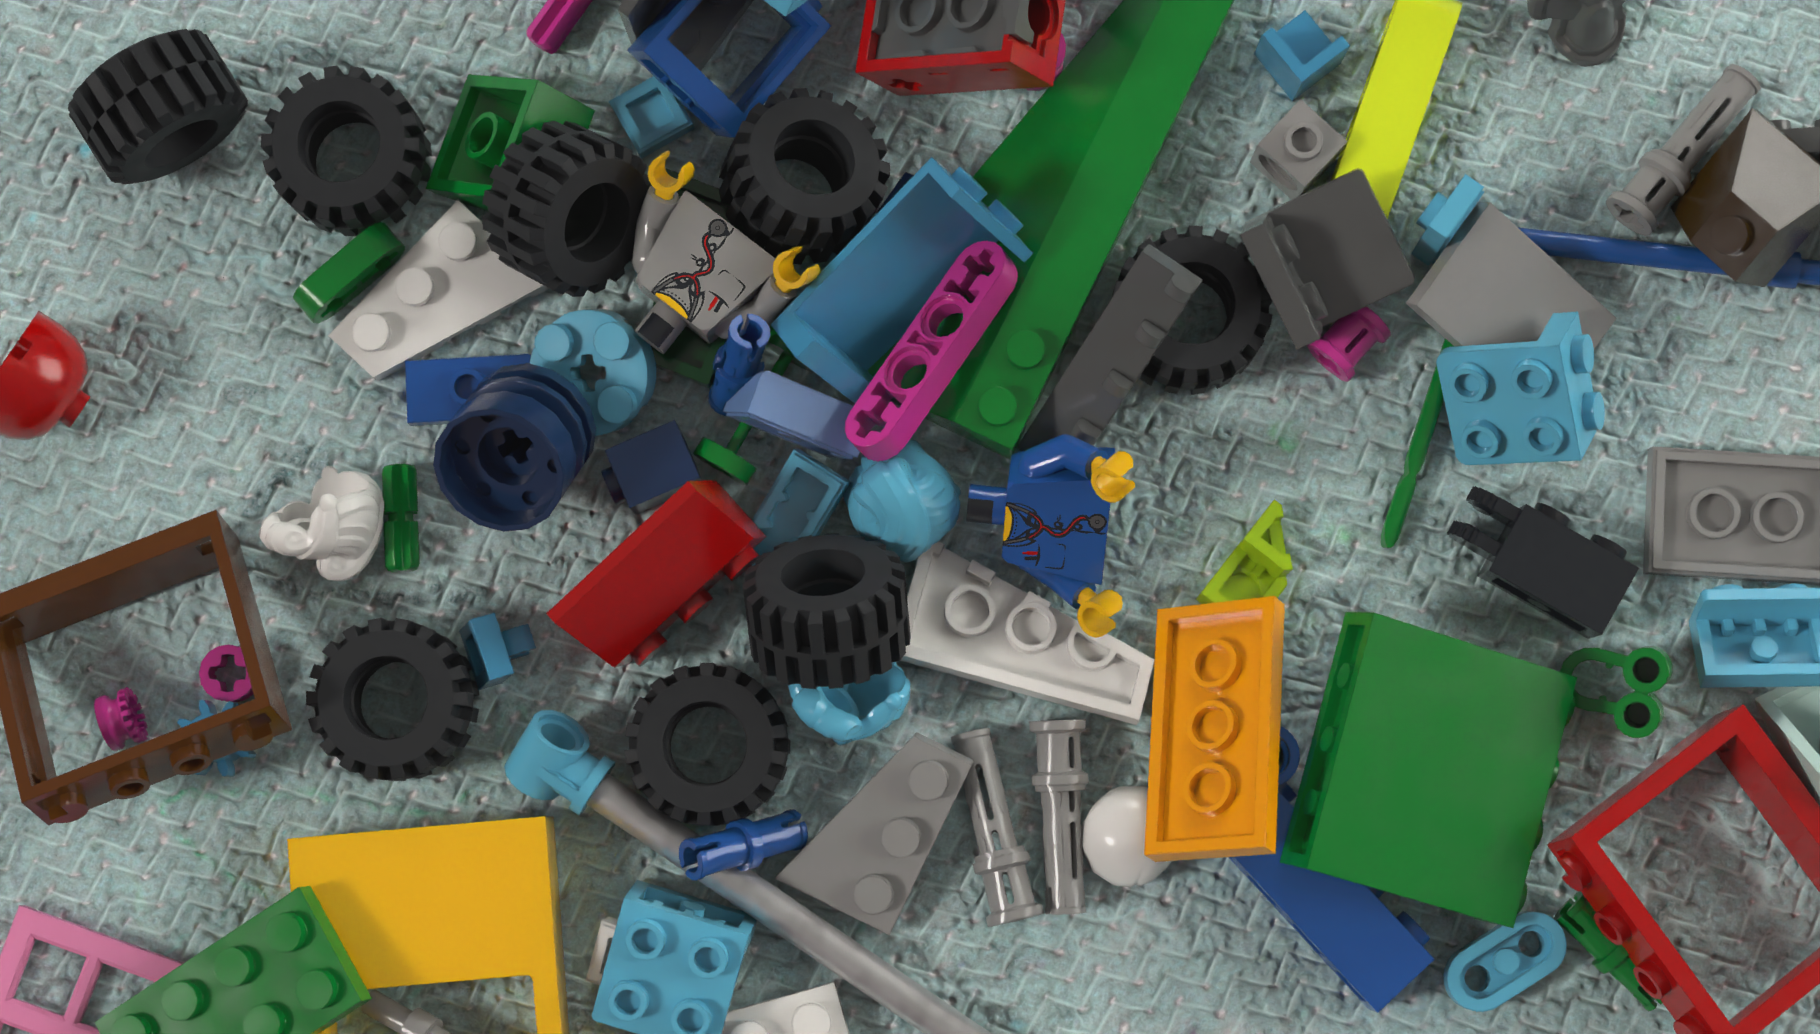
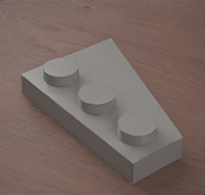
(882, 836)

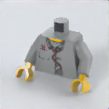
(703, 266)

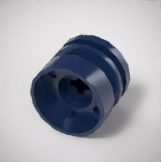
(514, 447)

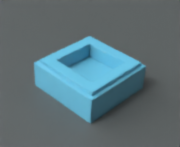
(651, 116)

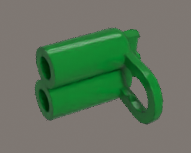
(1644, 671)

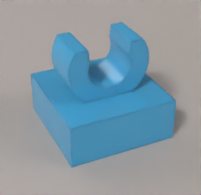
(491, 650)

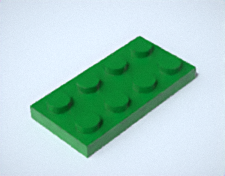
(262, 978)

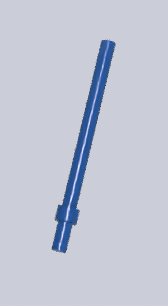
(1660, 255)

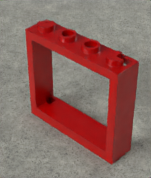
(1624, 918)

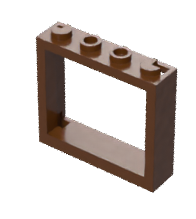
(97, 588)

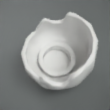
(1116, 838)

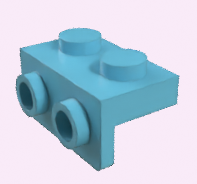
(1757, 636)

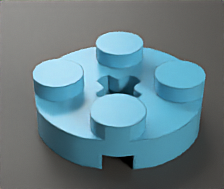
(617, 347)

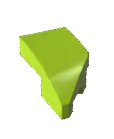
(1255, 566)

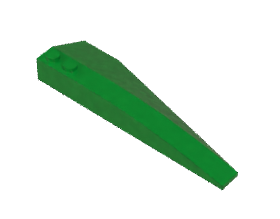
(1072, 183)

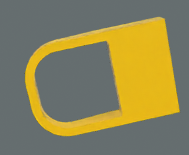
(445, 905)

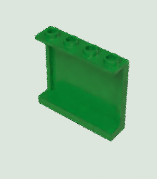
(1429, 768)

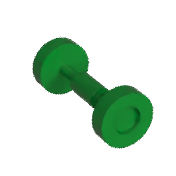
(724, 458)

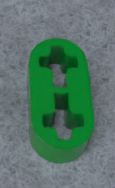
(349, 272)

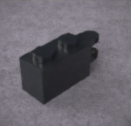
(1548, 563)

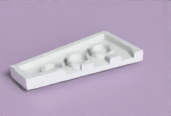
(1015, 640)

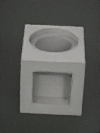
(1298, 150)

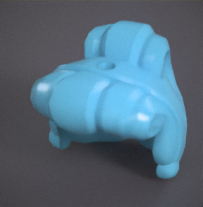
(903, 501)
(856, 708)

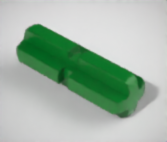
(401, 530)

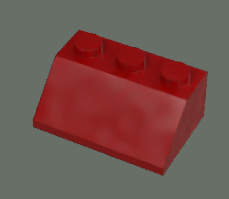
(660, 574)

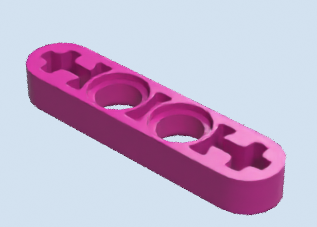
(923, 346)

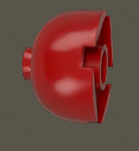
(42, 381)

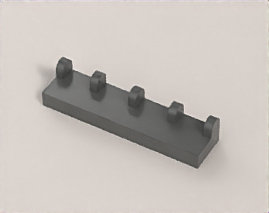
(1115, 350)

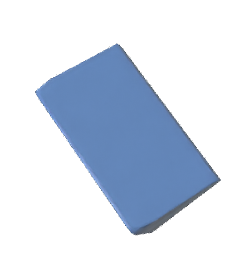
(794, 414)

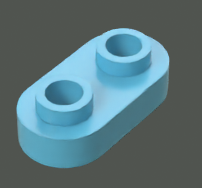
(1503, 962)

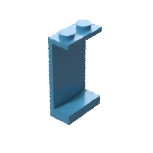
(889, 273)

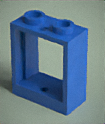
(697, 92)

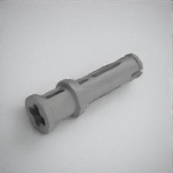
(1668, 169)
(1060, 784)
(1011, 858)

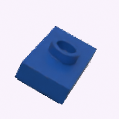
(442, 386)

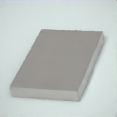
(1500, 287)
(1732, 515)

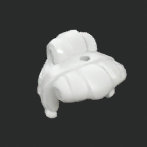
(335, 528)

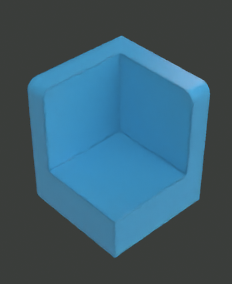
(1299, 54)

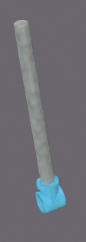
(555, 762)

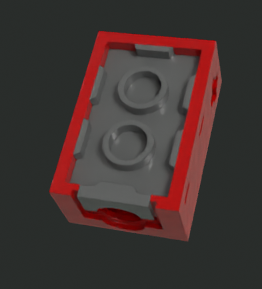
(959, 45)

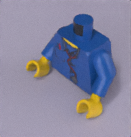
(1059, 520)

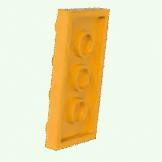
(1215, 730)

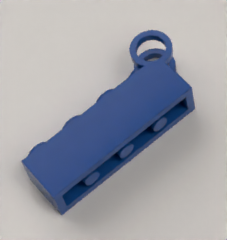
(1338, 917)

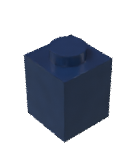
(649, 468)

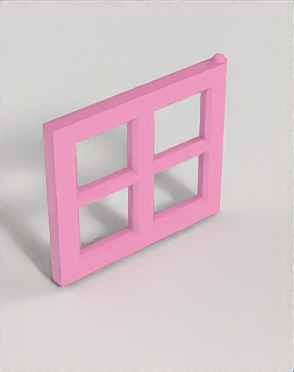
(95, 946)

